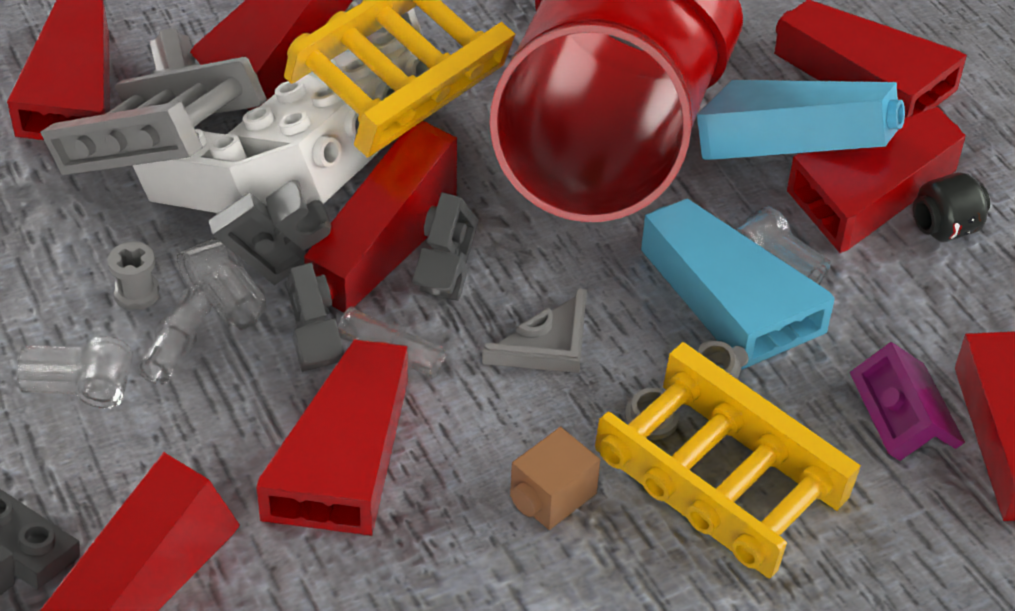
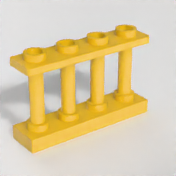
(413, 96)
(751, 420)

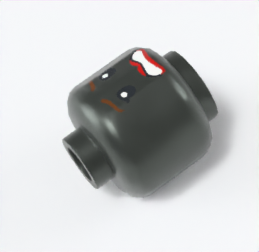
(951, 207)

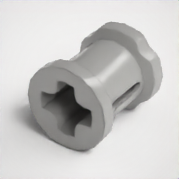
(133, 268)

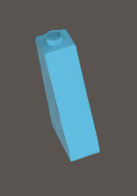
(798, 117)
(734, 283)

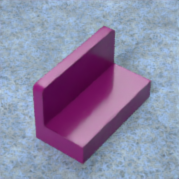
(904, 402)

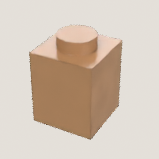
(554, 478)

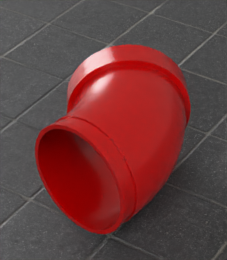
(599, 123)

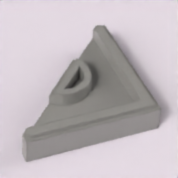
(544, 341)

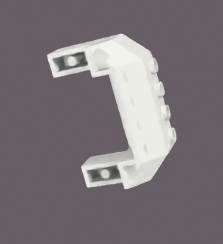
(294, 135)

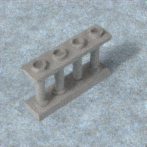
(154, 117)

